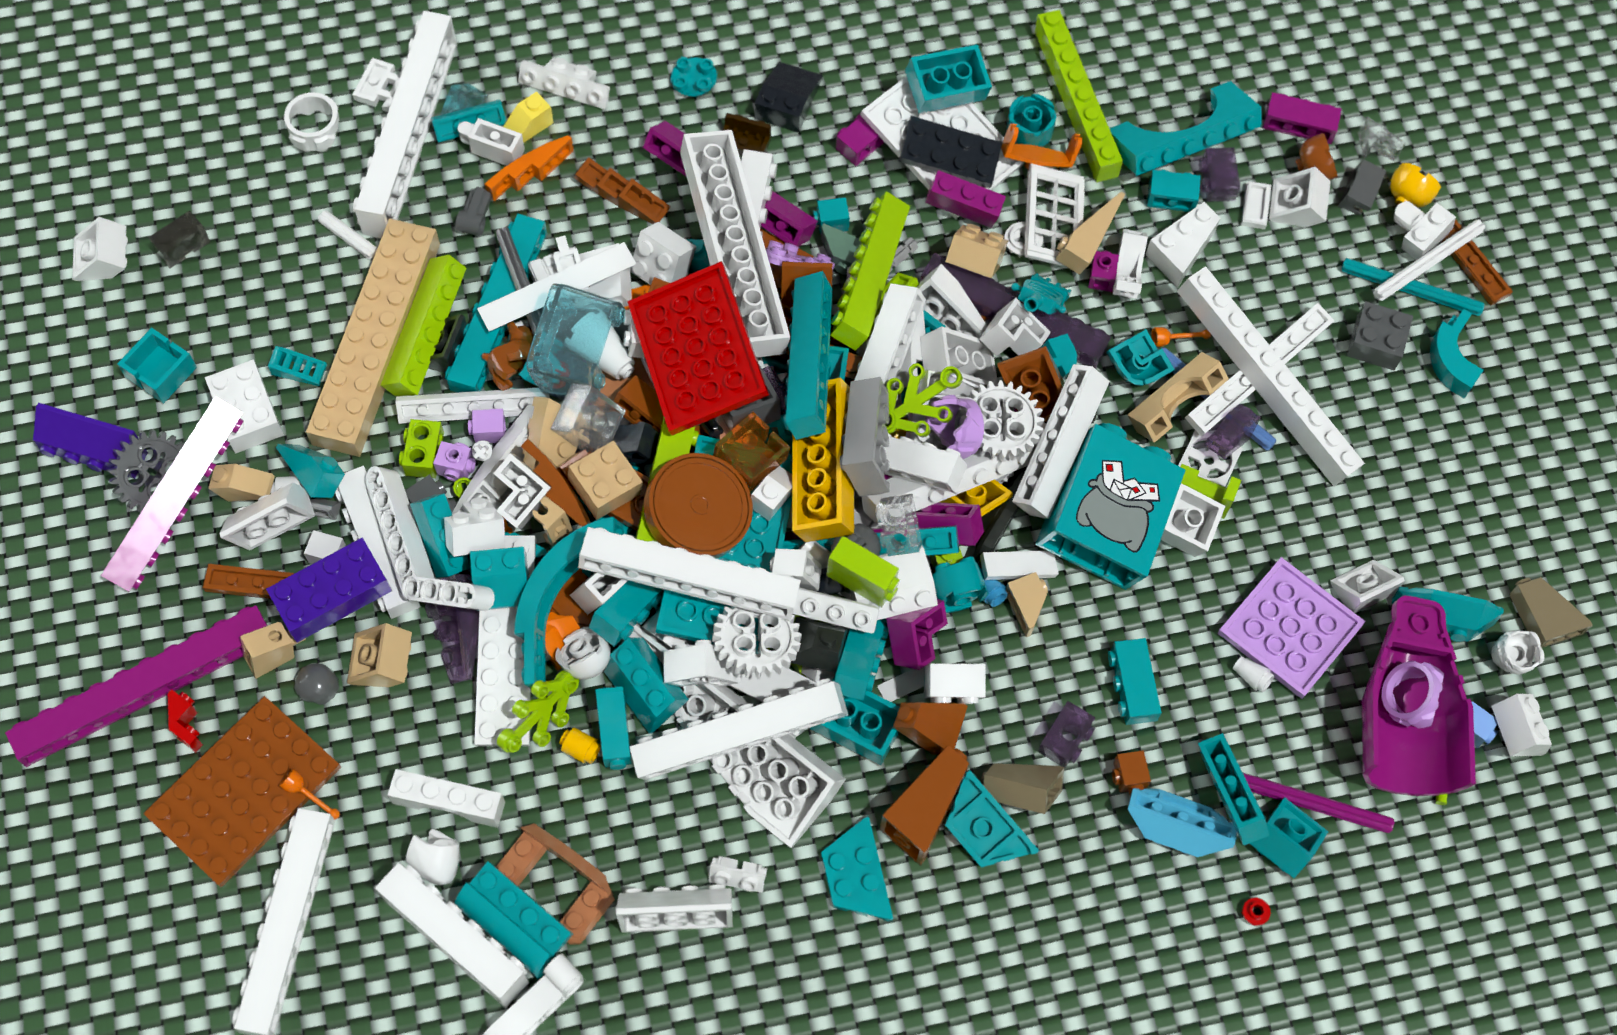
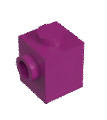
(1103, 271)

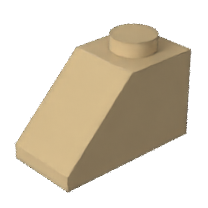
(240, 483)
(1027, 599)

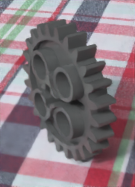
(131, 459)

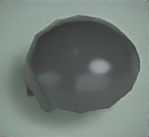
(316, 683)

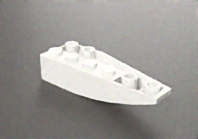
(484, 482)

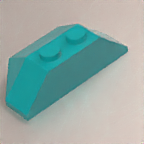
(1464, 614)

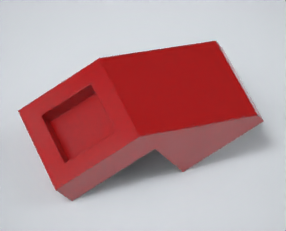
(179, 715)

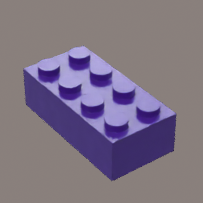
(329, 590)

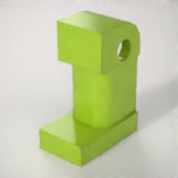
(1215, 491)

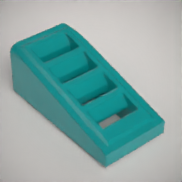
(280, 354)

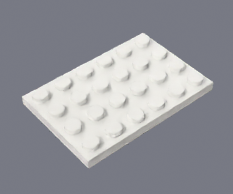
(890, 118)

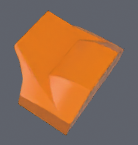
(557, 629)

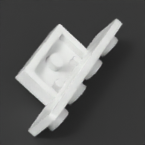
(565, 80)
(836, 610)

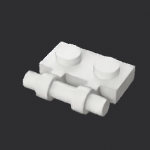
(374, 82)

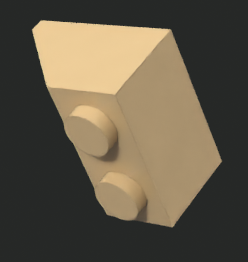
(380, 656)

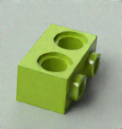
(424, 448)

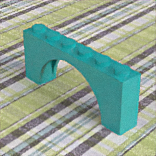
(1146, 150)

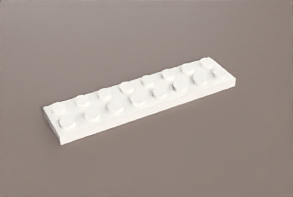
(501, 665)

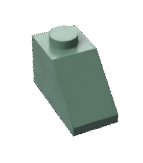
(839, 247)

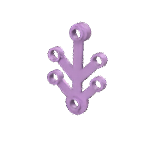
(778, 254)

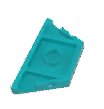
(985, 826)
(856, 873)

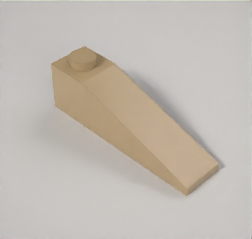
(1080, 247)

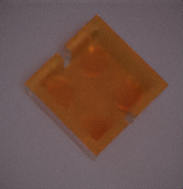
(748, 453)

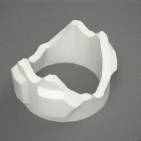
(307, 105)

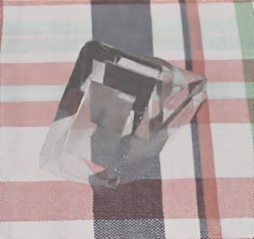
(1377, 137)

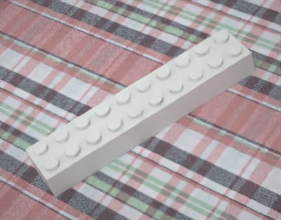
(406, 124)
(734, 235)

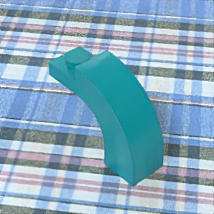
(1448, 362)

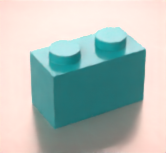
(1173, 190)

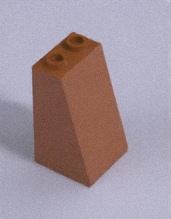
(923, 807)

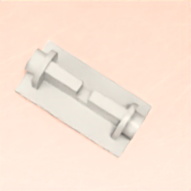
(725, 872)

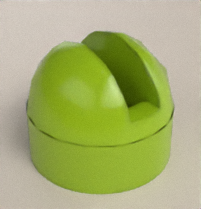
(458, 488)

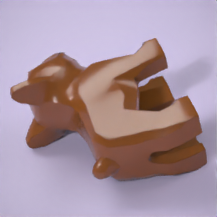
(511, 356)

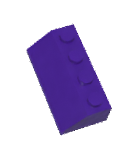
(79, 438)

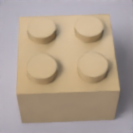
(977, 250)
(604, 480)

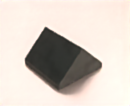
(450, 338)

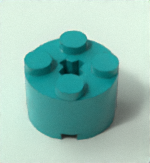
(1034, 119)
(959, 584)

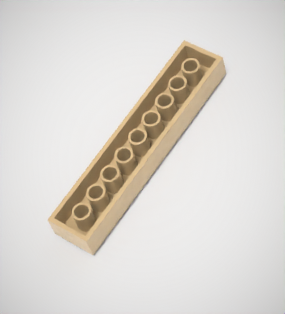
(354, 381)

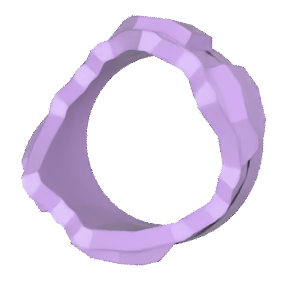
(969, 435)
(1425, 713)

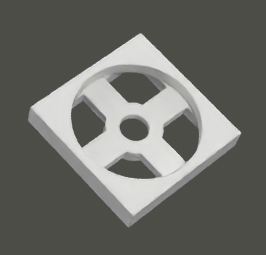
(1205, 468)

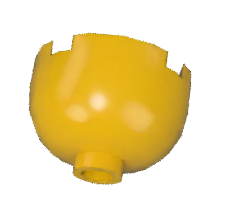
(1413, 186)

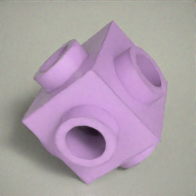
(454, 461)

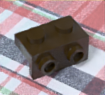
(748, 133)

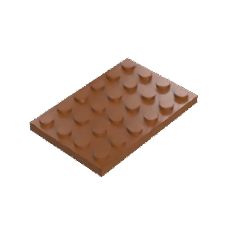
(233, 795)

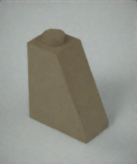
(1547, 612)
(1024, 785)

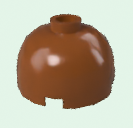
(1316, 153)

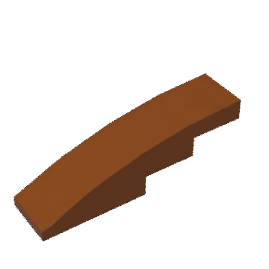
(621, 192)
(561, 491)

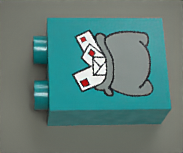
(1113, 507)

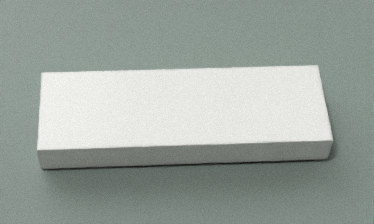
(1018, 564)

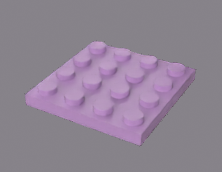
(1291, 627)

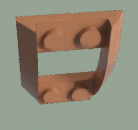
(593, 900)

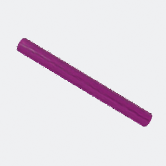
(1320, 804)

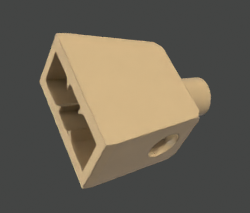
(267, 648)

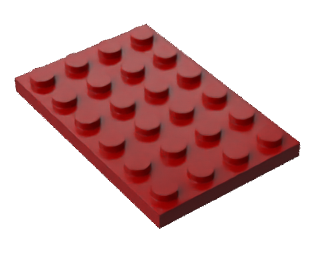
(697, 348)

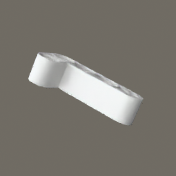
(541, 1000)

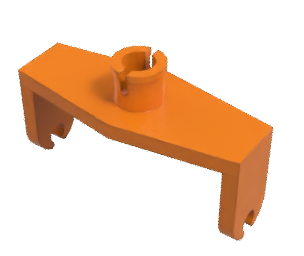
(1039, 155)

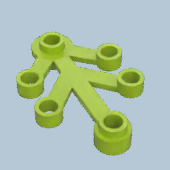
(914, 402)
(562, 687)

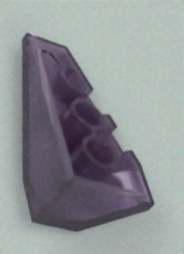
(458, 634)

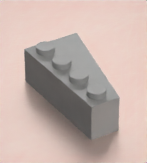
(866, 436)

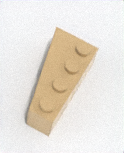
(545, 439)

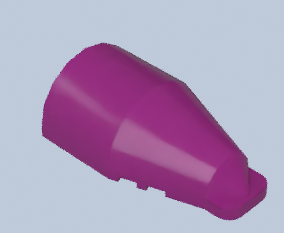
(1413, 758)

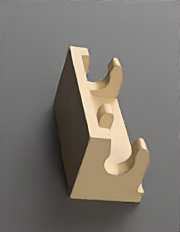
(554, 522)

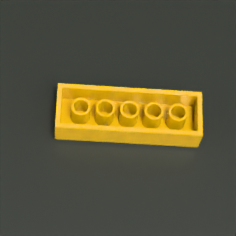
(819, 486)

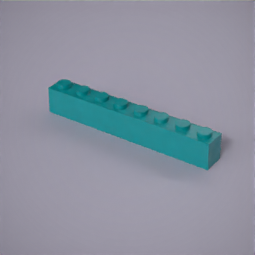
(808, 356)
(469, 367)

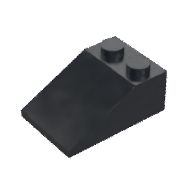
(787, 96)

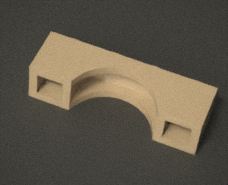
(1198, 377)

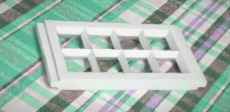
(1057, 177)

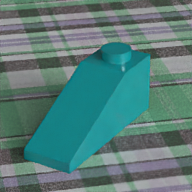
(314, 470)

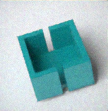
(154, 366)

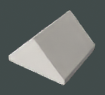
(1366, 585)

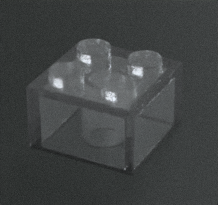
(587, 418)

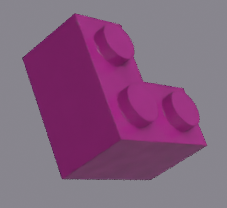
(913, 633)

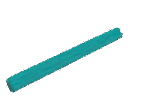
(1414, 287)

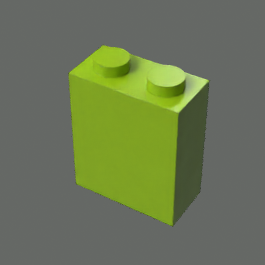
(863, 572)

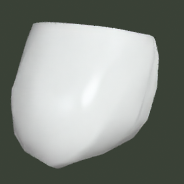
(435, 859)

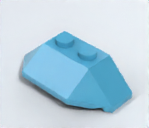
(1180, 822)

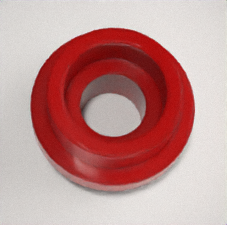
(1250, 917)

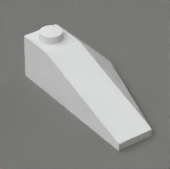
(950, 303)

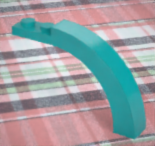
(541, 592)

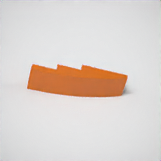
(536, 163)

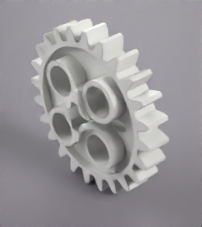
(1025, 421)
(730, 637)

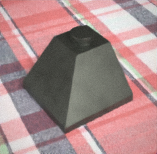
(820, 644)

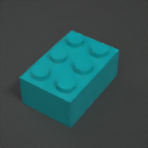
(948, 78)
(867, 727)

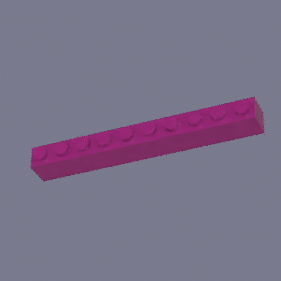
(132, 688)

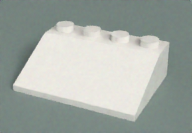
(675, 909)

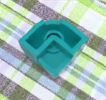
(1140, 360)

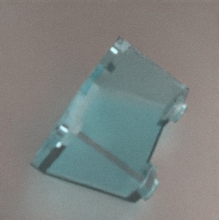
(571, 339)

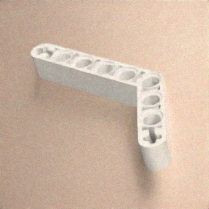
(408, 551)

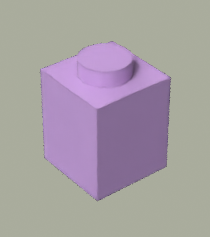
(487, 425)

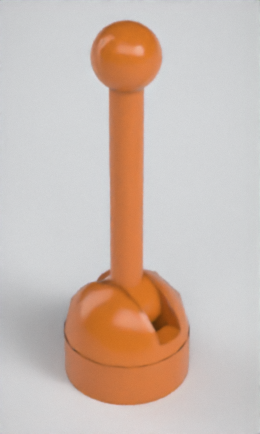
(1162, 336)
(294, 783)

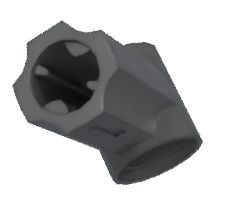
(473, 218)

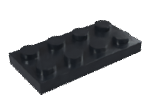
(950, 151)

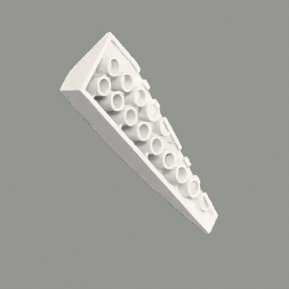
(775, 780)

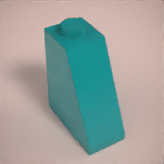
(613, 727)

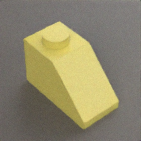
(530, 116)

